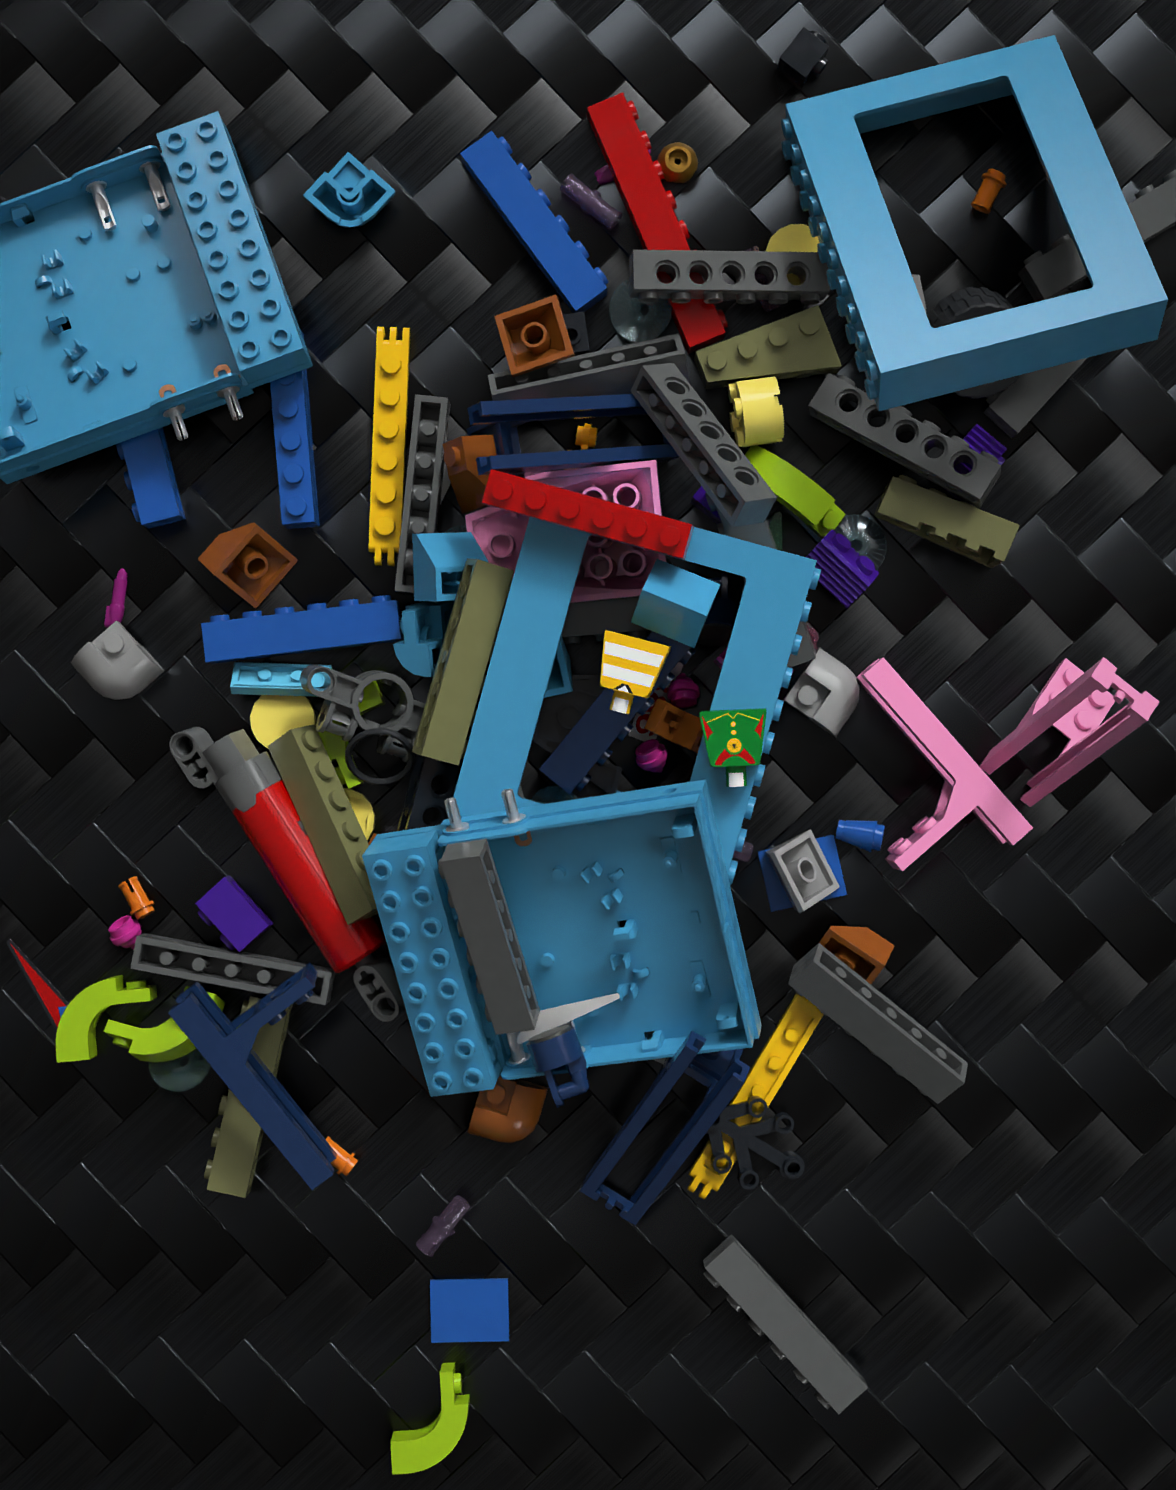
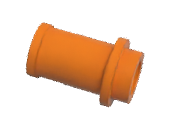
(988, 191)
(138, 899)
(344, 1161)

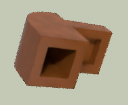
(675, 726)

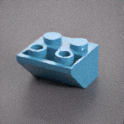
(440, 563)

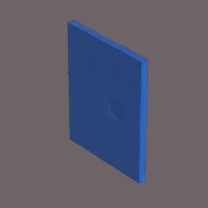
(775, 892)
(469, 1310)

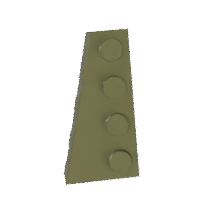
(782, 349)
(946, 521)

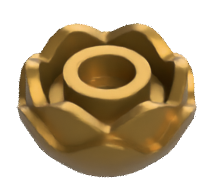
(685, 170)

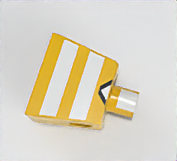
(630, 668)

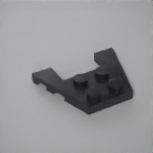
(562, 713)

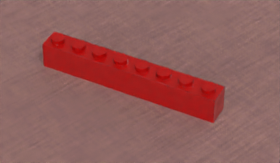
(651, 209)

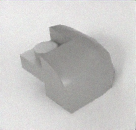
(116, 664)
(825, 692)

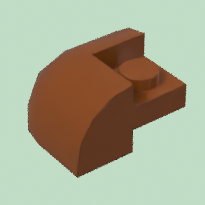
(508, 1110)

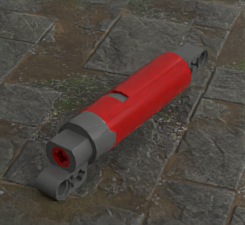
(270, 821)

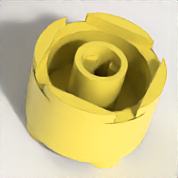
(757, 412)

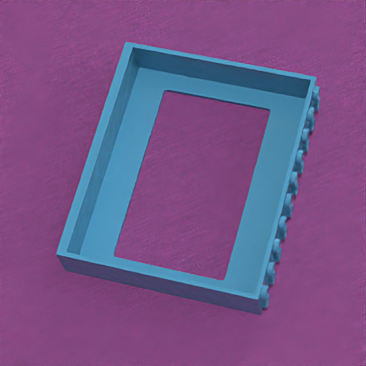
(866, 262)
(532, 631)

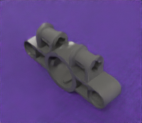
(341, 704)

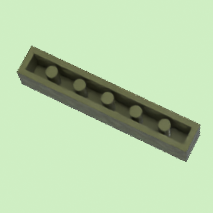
(463, 661)
(326, 818)
(240, 1135)

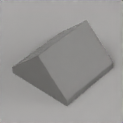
(803, 870)

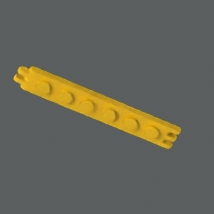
(389, 444)
(763, 1081)

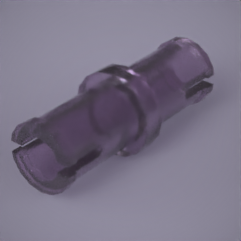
(590, 201)

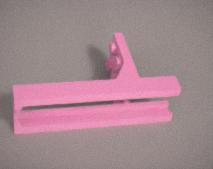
(1075, 707)
(965, 783)

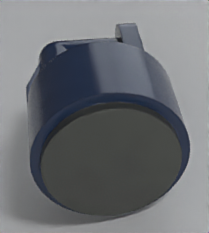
(722, 615)
(555, 1049)

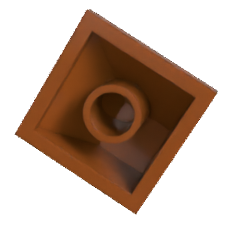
(534, 336)
(462, 469)
(248, 562)
(858, 949)

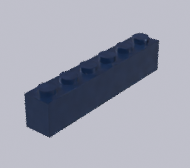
(601, 726)

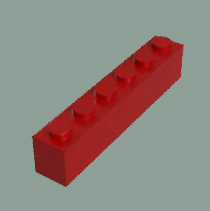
(588, 514)

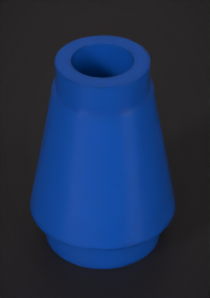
(862, 834)

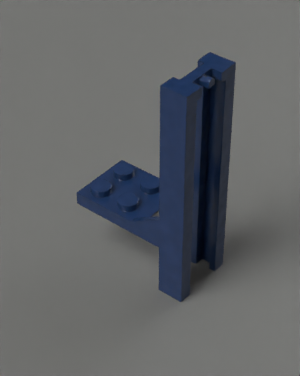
(504, 417)
(230, 1053)
(719, 1072)

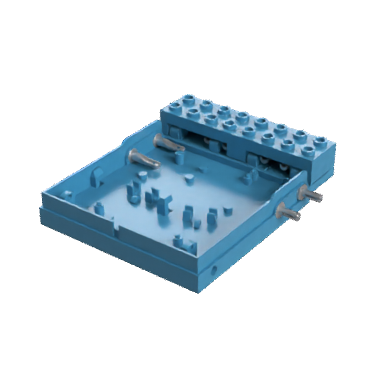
(162, 297)
(566, 902)

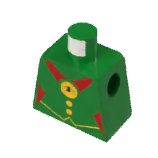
(734, 740)

